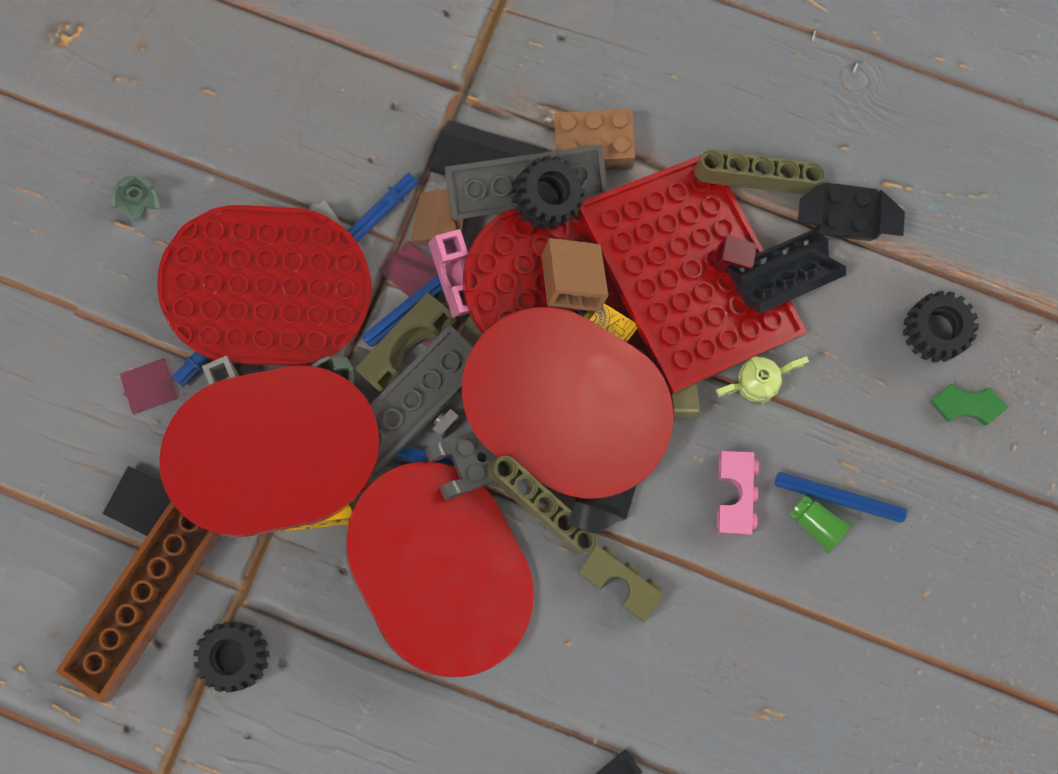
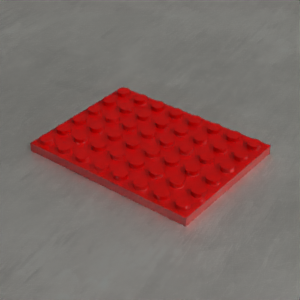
(661, 256)

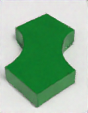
(956, 403)

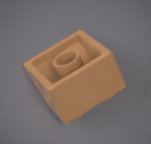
(434, 217)

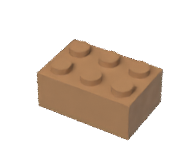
(597, 127)

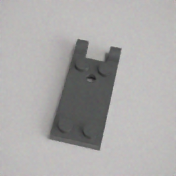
(464, 456)

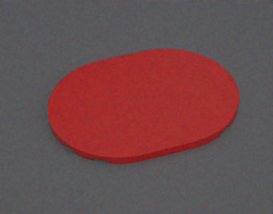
(507, 273)
(264, 285)
(567, 402)
(269, 451)
(439, 572)

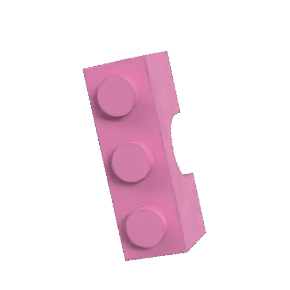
(449, 258)
(740, 470)

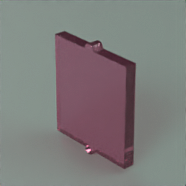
(409, 269)
(148, 386)

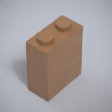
(574, 275)

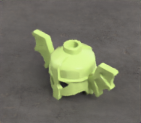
(752, 386)

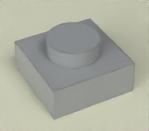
(445, 422)

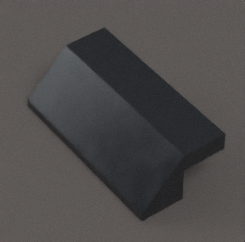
(467, 144)
(786, 272)

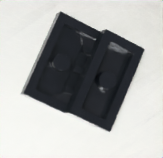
(137, 501)

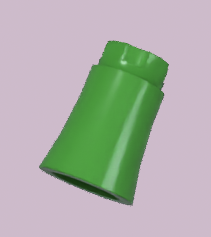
(820, 523)

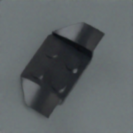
(851, 212)
(601, 513)

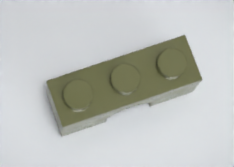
(642, 595)

